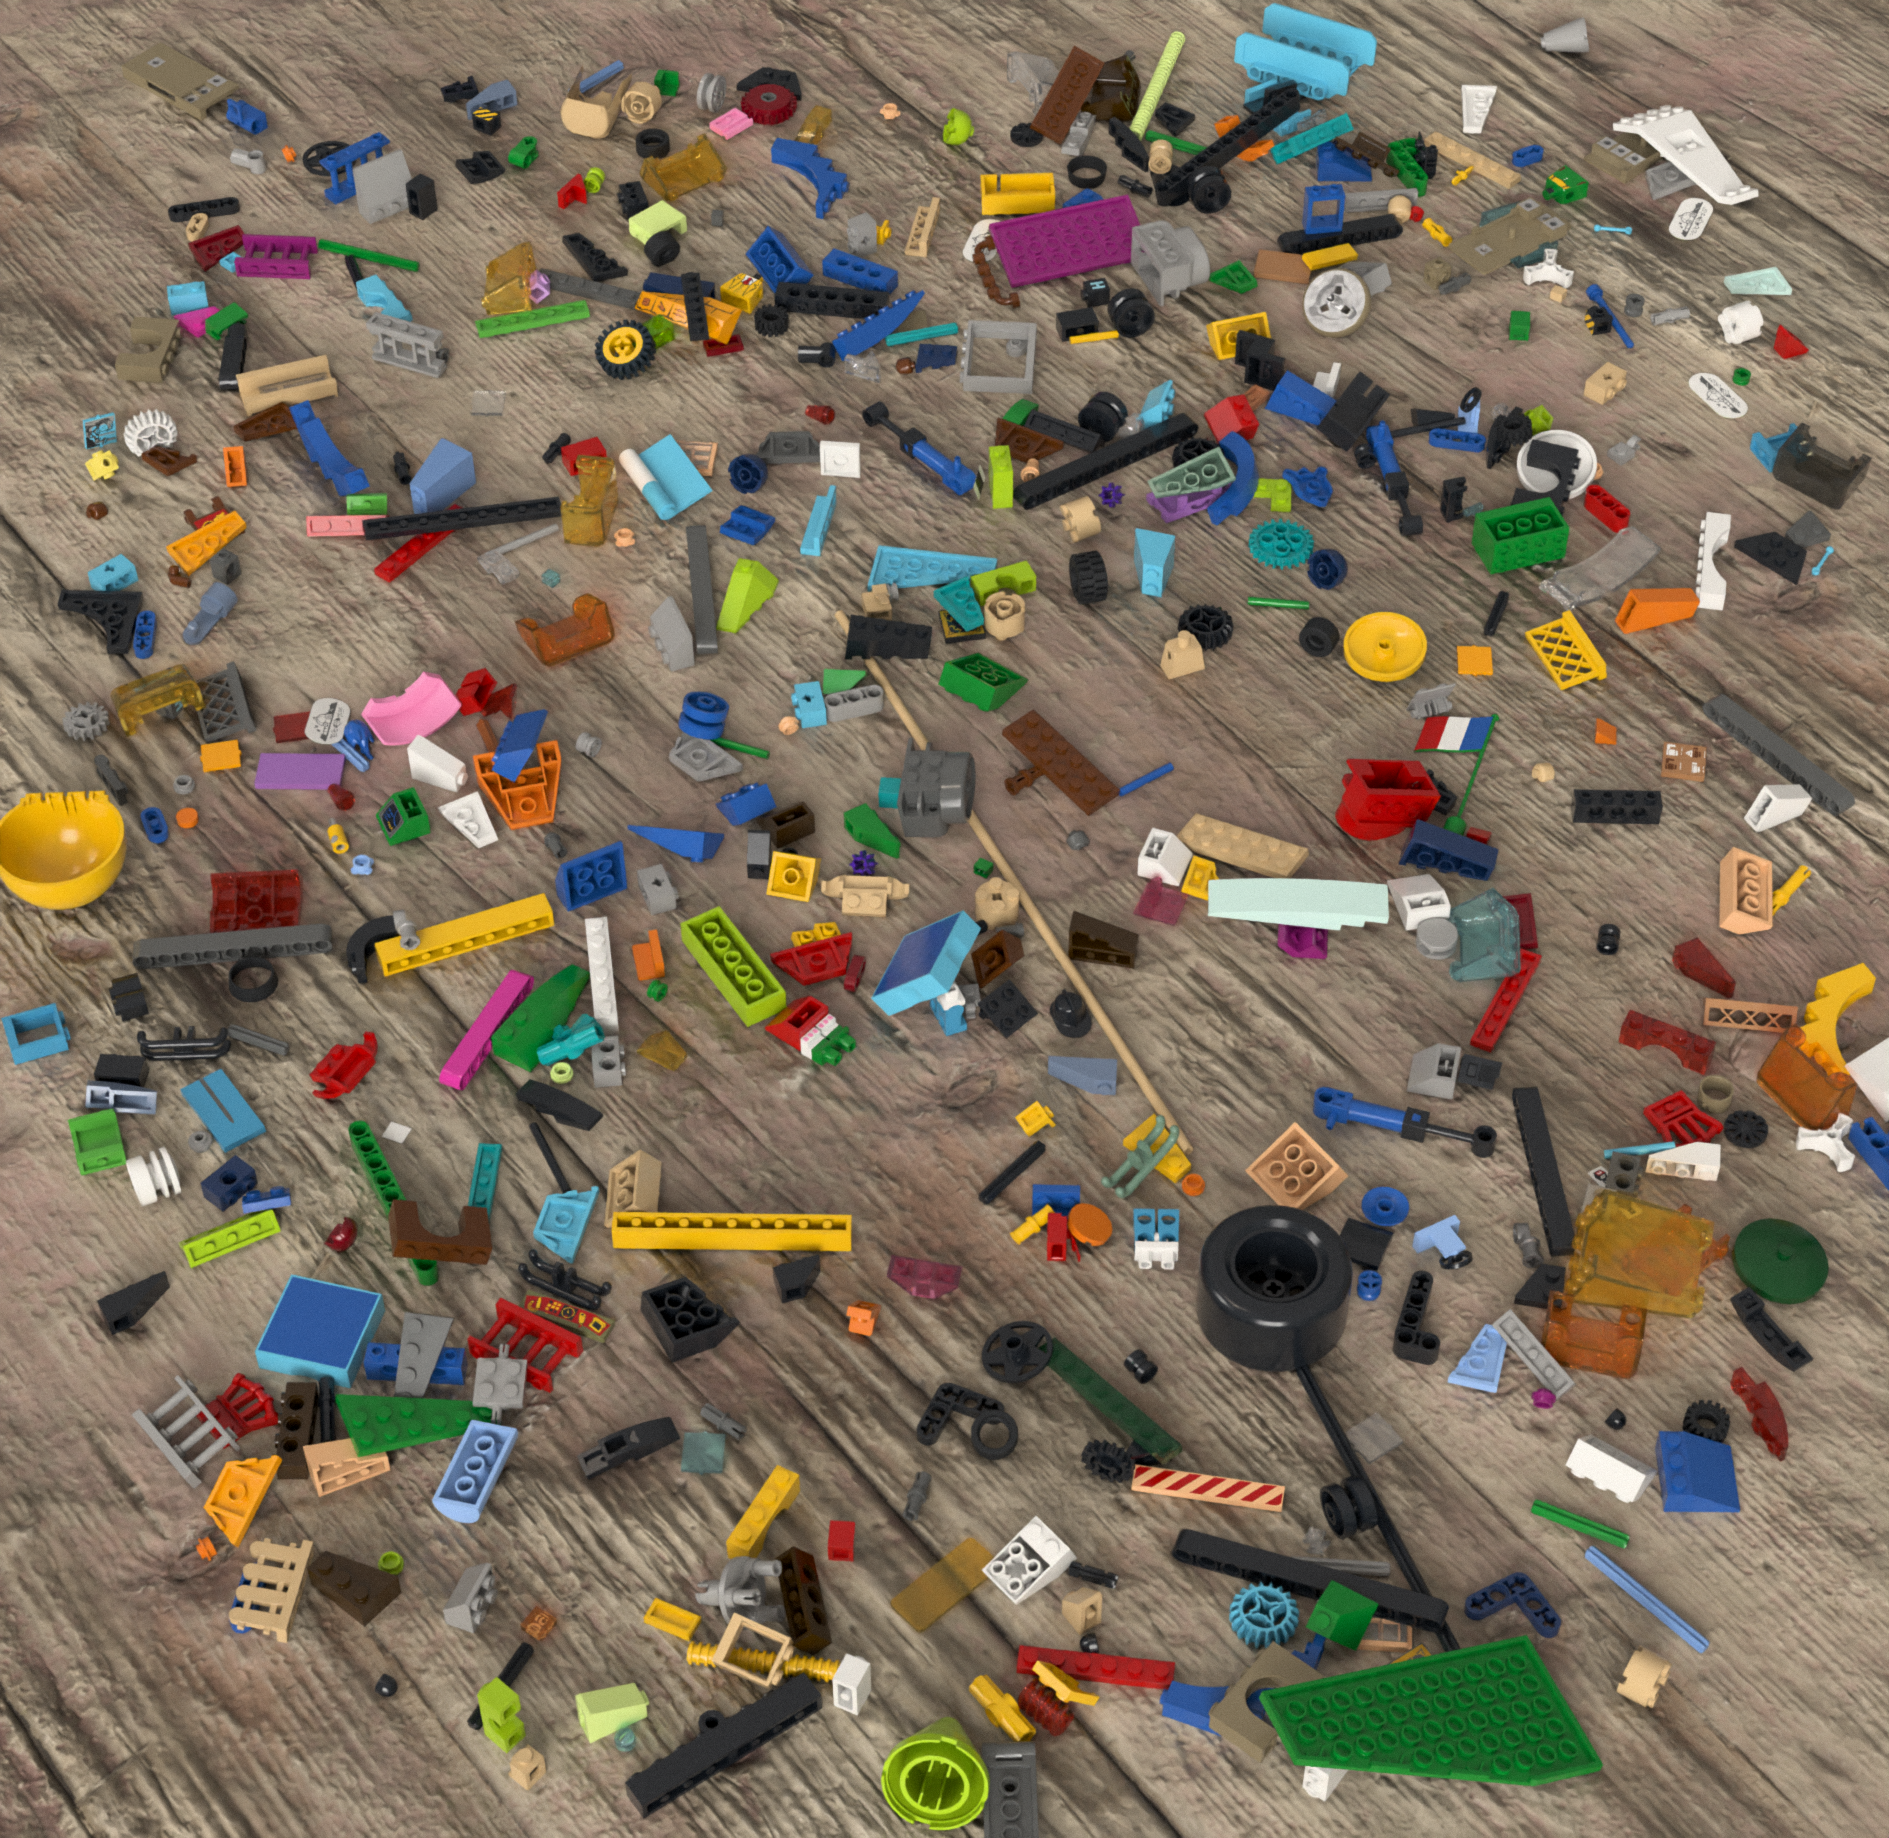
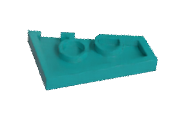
(960, 603)

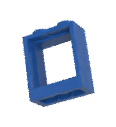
(1323, 223)

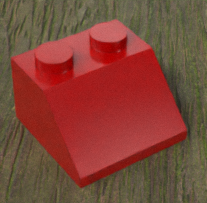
(1232, 415)

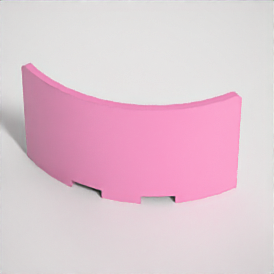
(419, 711)

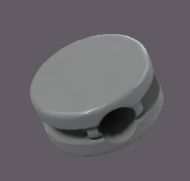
(1436, 938)

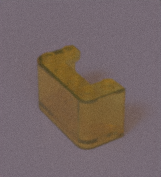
(592, 511)

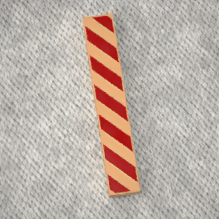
(1208, 1488)

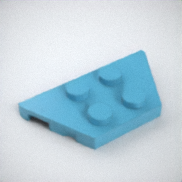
(565, 1221)

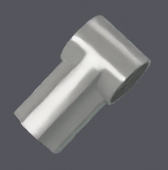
(252, 160)

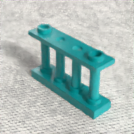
(1311, 138)

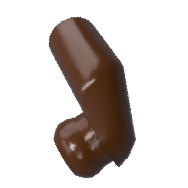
(176, 579)

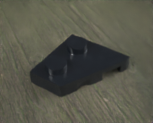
(458, 91)
(1537, 1288)

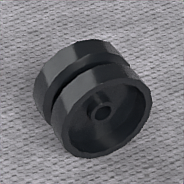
(1208, 189)
(1131, 313)
(1103, 415)
(1348, 1507)

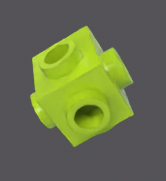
(1540, 419)

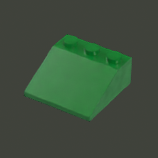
(980, 681)

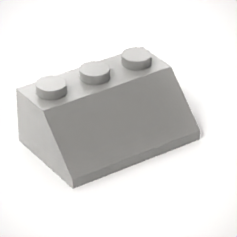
(672, 636)

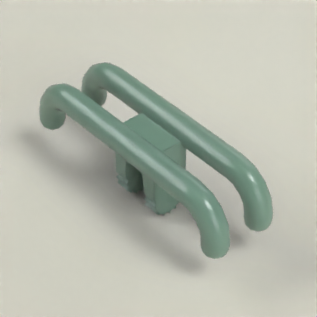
(1142, 1159)

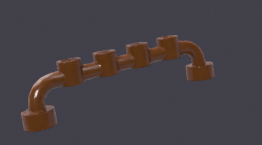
(988, 279)

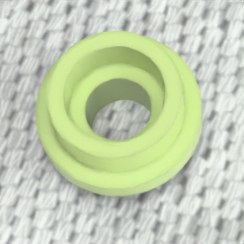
(561, 1073)

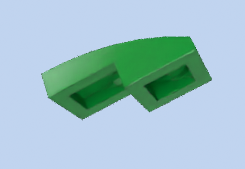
(1020, 412)

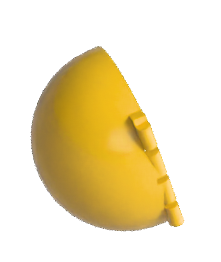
(62, 848)

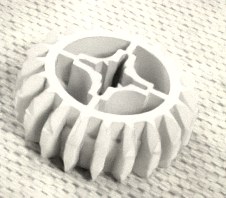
(147, 429)

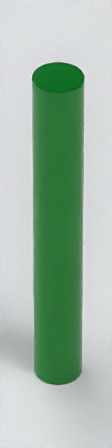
(1278, 603)
(741, 747)

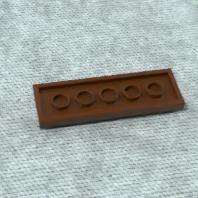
(1067, 95)
(1061, 762)

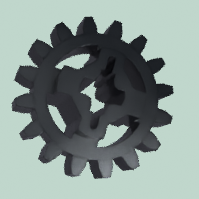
(1108, 1461)

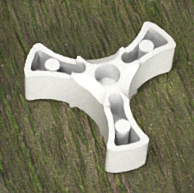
(1548, 270)
(1829, 1142)

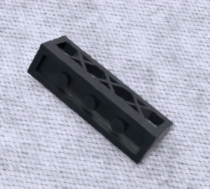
(1064, 431)

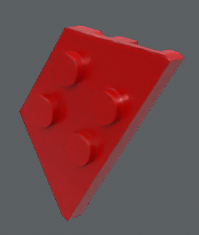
(816, 960)

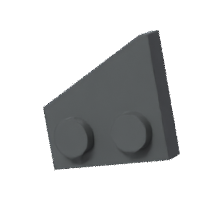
(1808, 531)

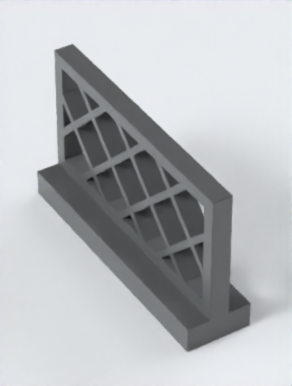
(235, 687)

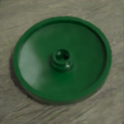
(1780, 1261)

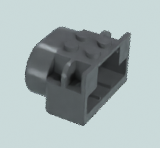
(935, 790)

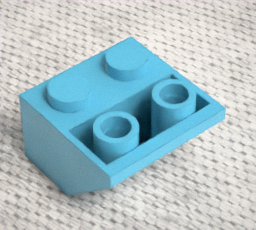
(1158, 404)

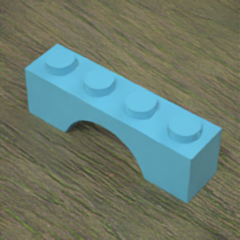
(375, 293)

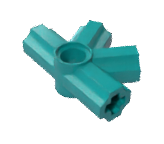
(571, 1041)

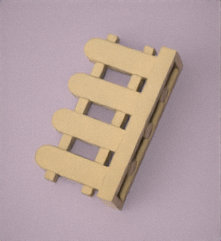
(274, 1599)

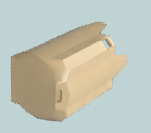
(591, 116)

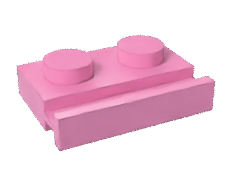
(731, 123)

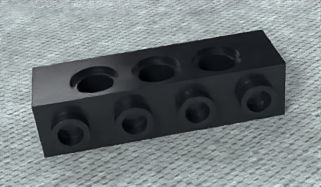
(1616, 806)

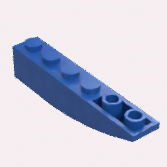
(876, 327)

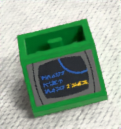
(403, 817)

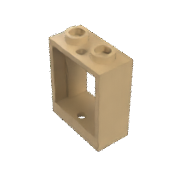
(729, 1640)

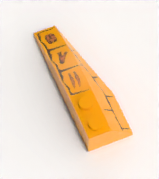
(719, 315)

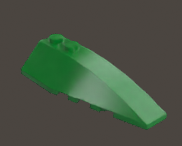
(537, 1016)

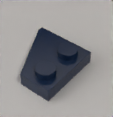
(935, 356)

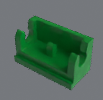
(223, 319)

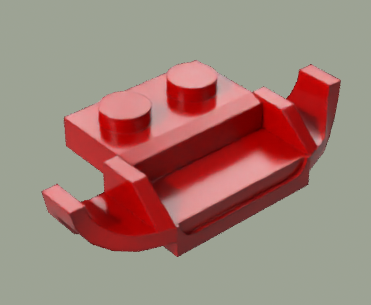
(345, 1067)

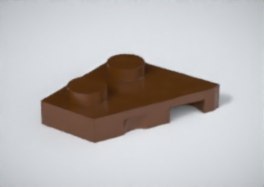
(167, 460)

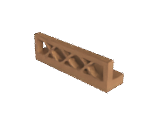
(1748, 1006)

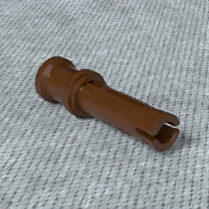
(1024, 779)

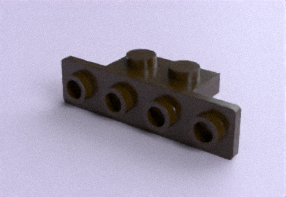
(1368, 150)

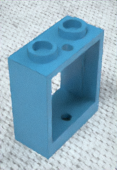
(31, 1020)

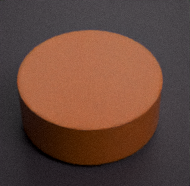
(187, 817)

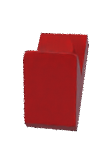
(572, 191)

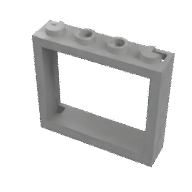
(998, 330)

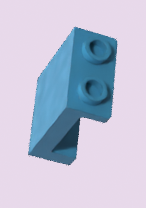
(1767, 449)

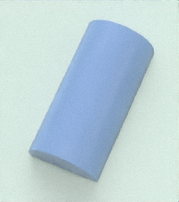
(474, 1471)

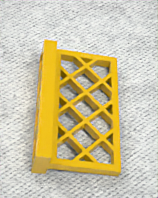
(1580, 645)

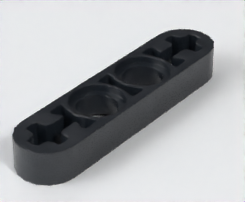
(222, 207)

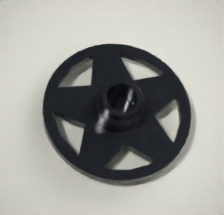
(321, 153)
(1017, 1352)

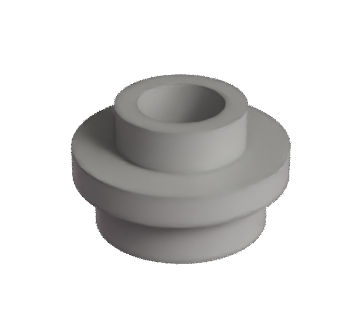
(183, 784)
(200, 1141)

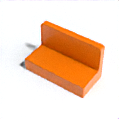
(649, 958)

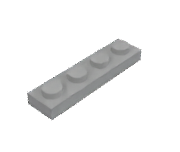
(1376, 199)
(1533, 1354)

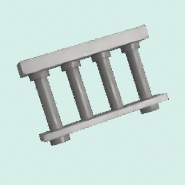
(164, 1436)

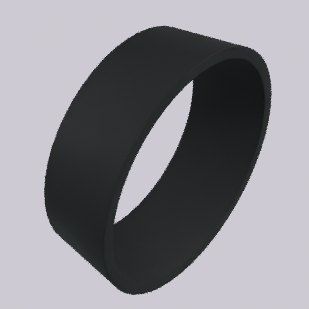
(1087, 162)
(254, 994)

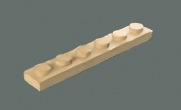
(1468, 158)

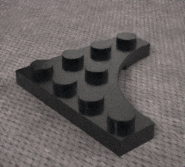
(111, 609)

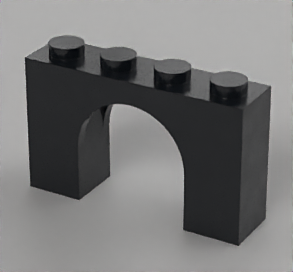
(1557, 460)

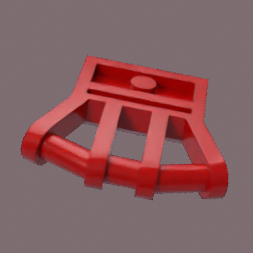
(1679, 1109)
(227, 1413)

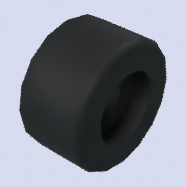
(661, 248)
(1319, 637)

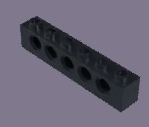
(830, 300)

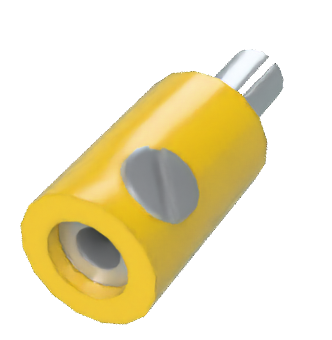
(337, 837)

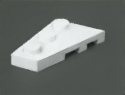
(470, 819)

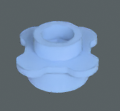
(362, 865)

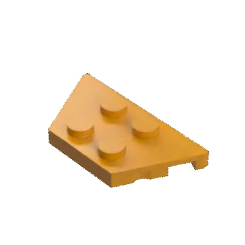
(240, 1494)

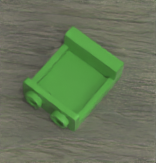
(97, 1141)

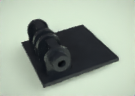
(1426, 156)
(1006, 1009)

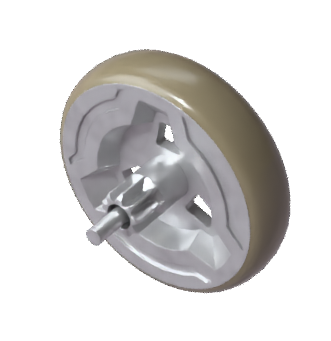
(1322, 291)

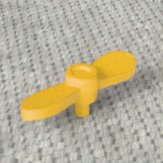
(1462, 175)

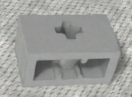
(862, 235)
(657, 889)

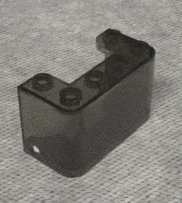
(1817, 471)

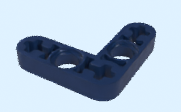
(1520, 1597)

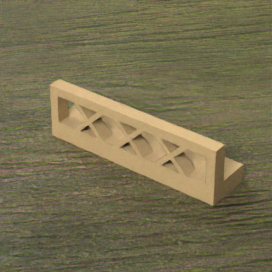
(926, 232)

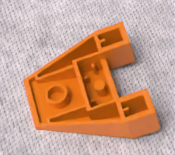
(533, 794)

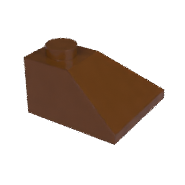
(996, 957)

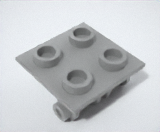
(1431, 701)

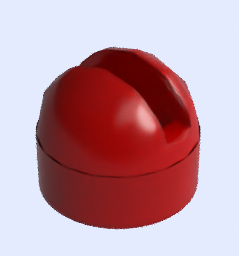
(1416, 210)

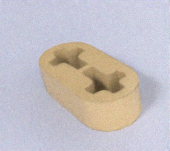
(197, 227)

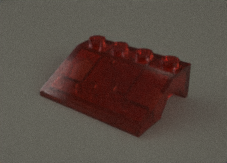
(256, 900)

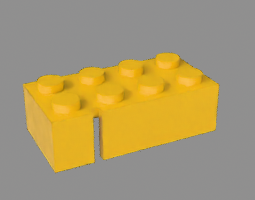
(1017, 194)

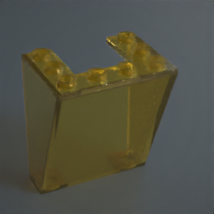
(1638, 1256)

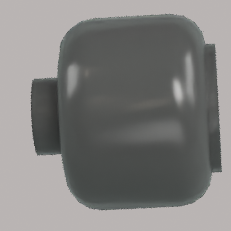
(1077, 840)

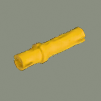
(1781, 896)

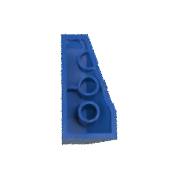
(687, 843)

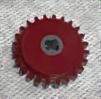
(769, 104)

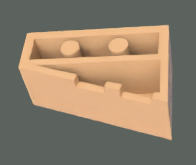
(337, 1466)

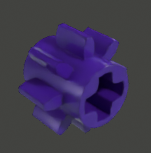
(1106, 495)
(869, 863)

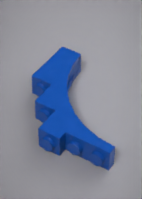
(818, 170)

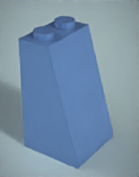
(442, 478)

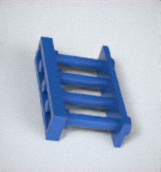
(346, 189)

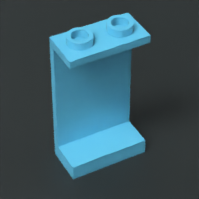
(1289, 125)

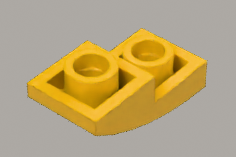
(819, 932)

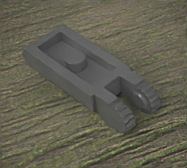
(111, 779)

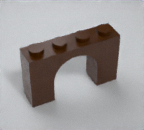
(413, 1241)

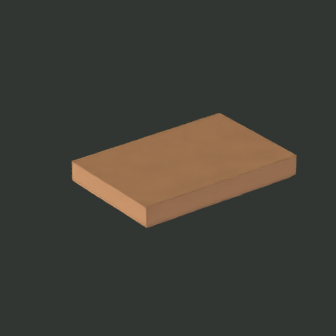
(1281, 267)

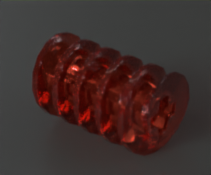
(1043, 1709)

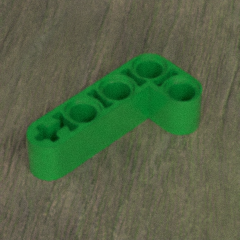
(1402, 159)

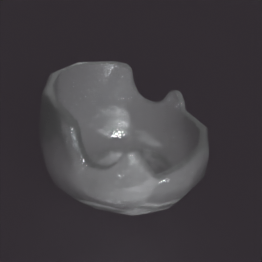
(1134, 425)

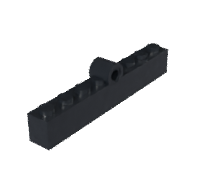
(722, 1744)

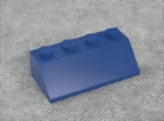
(778, 260)
(517, 743)

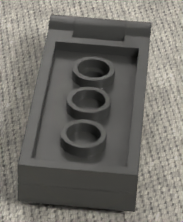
(1011, 1769)

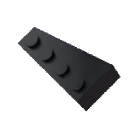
(887, 639)

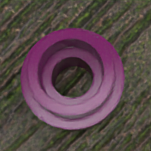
(1543, 1398)

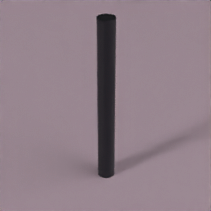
(1428, 427)
(549, 1157)

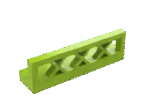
(229, 1236)

